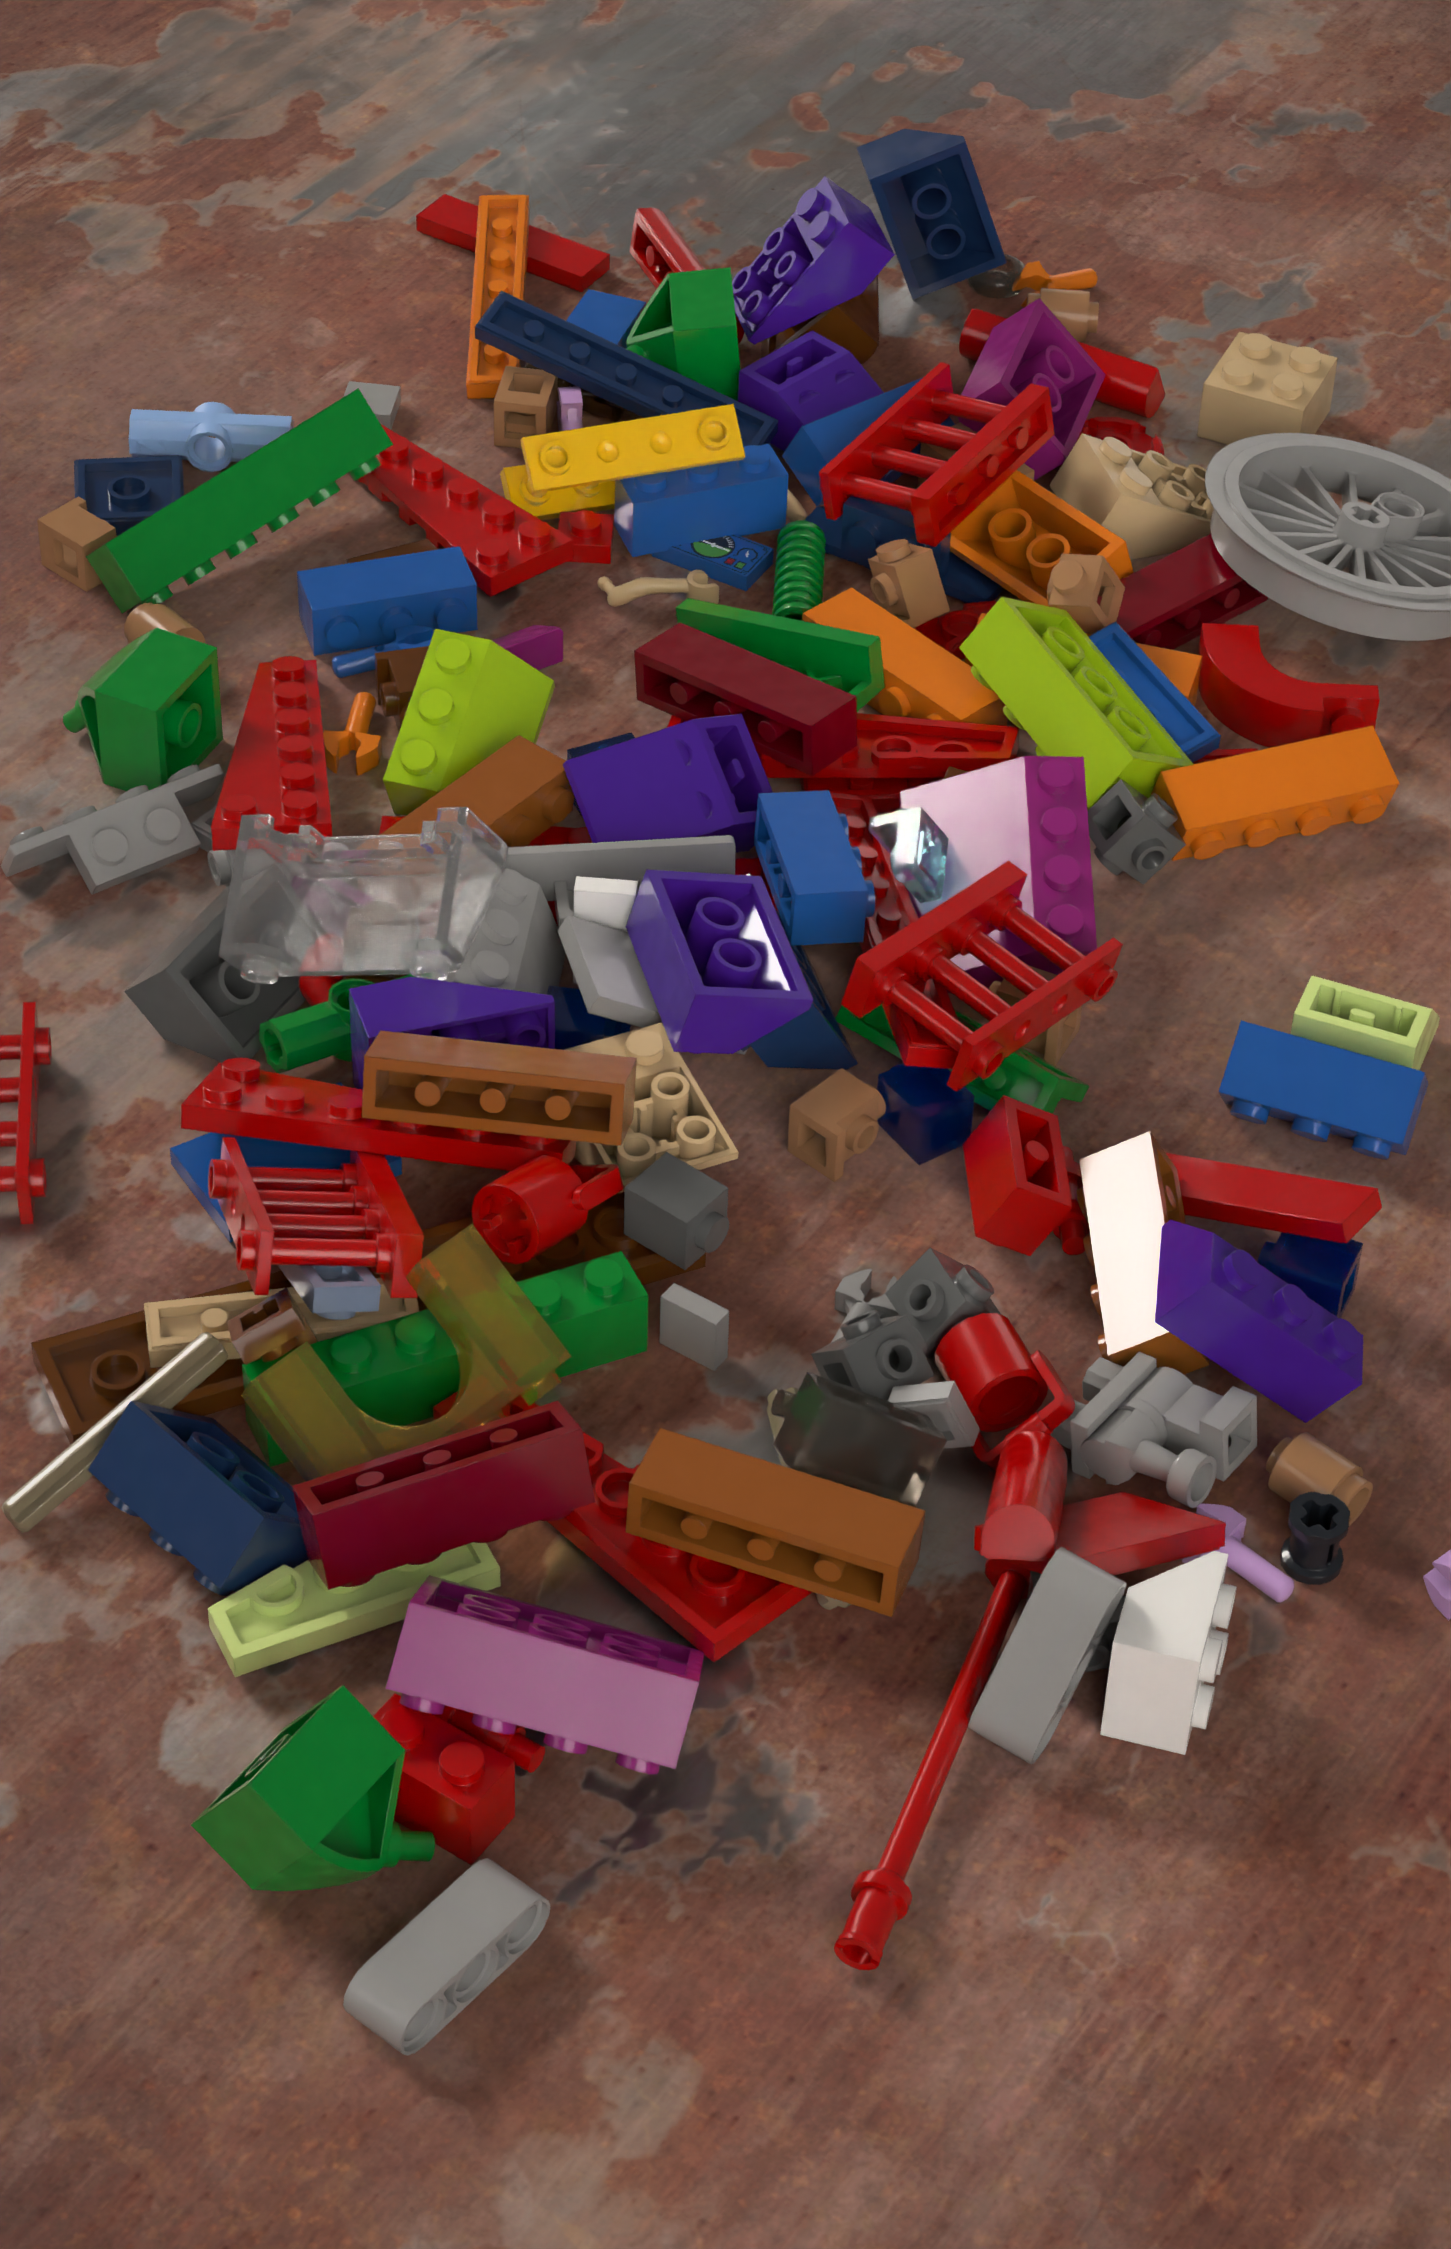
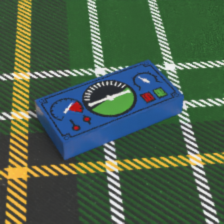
(724, 559)

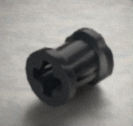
(1316, 1529)

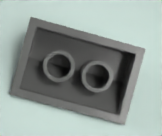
(202, 998)

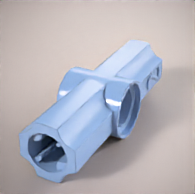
(188, 432)

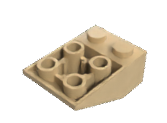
(1136, 495)
(668, 1110)

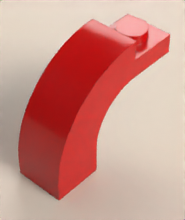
(1268, 704)

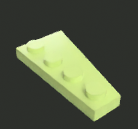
(296, 1612)

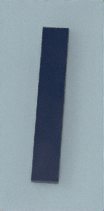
(606, 367)

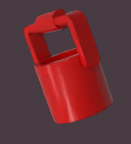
(540, 1205)
(1001, 1381)

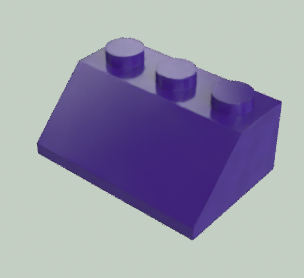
(715, 959)
(1254, 1322)

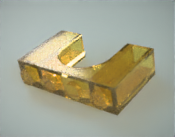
(500, 1349)

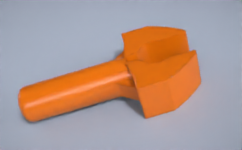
(1036, 277)
(355, 737)

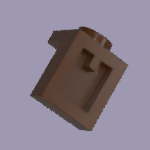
(270, 1329)

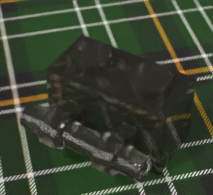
(856, 1439)

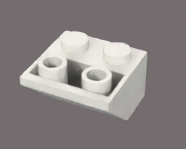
(1166, 1652)

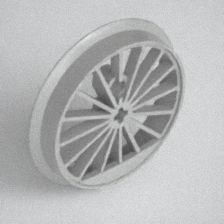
(1301, 541)

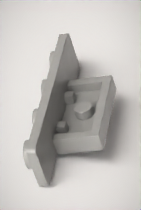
(123, 839)
(558, 865)

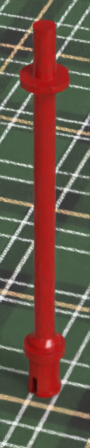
(881, 1893)

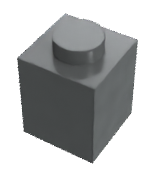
(676, 1211)

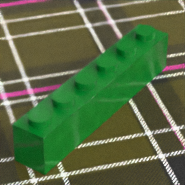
(239, 501)
(411, 1365)

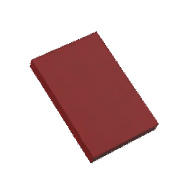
(1128, 1533)

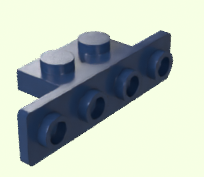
(871, 524)

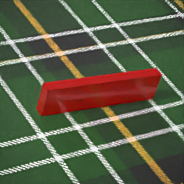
(547, 254)
(1274, 1199)

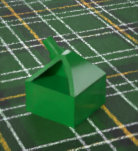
(692, 329)
(151, 709)
(316, 1804)

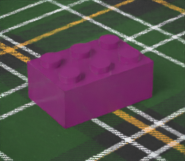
(1038, 351)

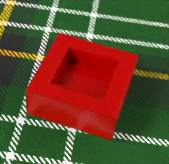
(591, 535)

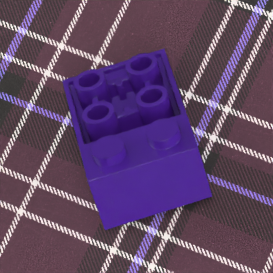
(811, 263)
(804, 384)
(673, 784)
(447, 1011)

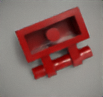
(1023, 1180)
(456, 1775)

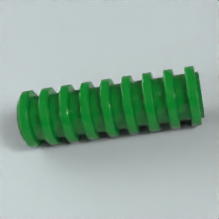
(798, 569)

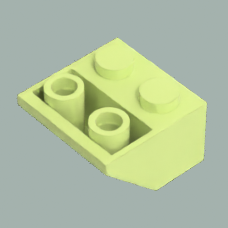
(1365, 1022)

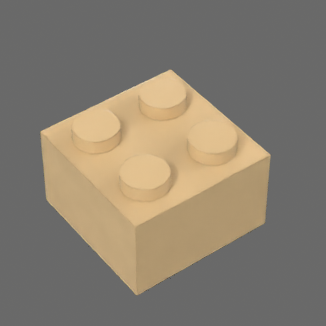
(1265, 390)

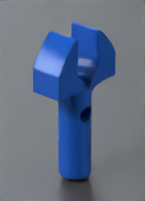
(364, 660)

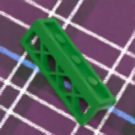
(823, 652)
(1018, 1077)

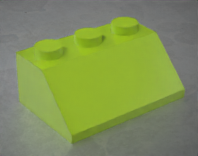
(462, 711)

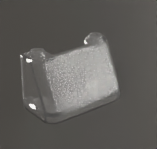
(359, 900)

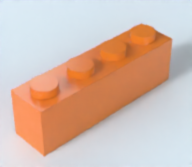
(918, 673)
(1278, 792)

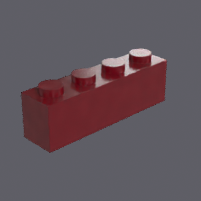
(1180, 592)
(784, 710)
(444, 1495)

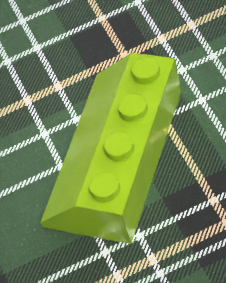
(1069, 696)

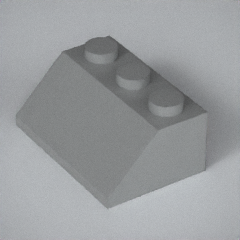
(515, 941)

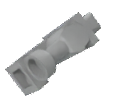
(1158, 1427)

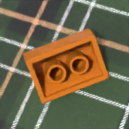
(1021, 536)

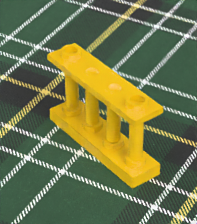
(580, 465)

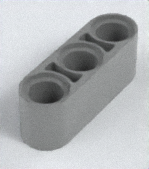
(1046, 1655)
(446, 1956)

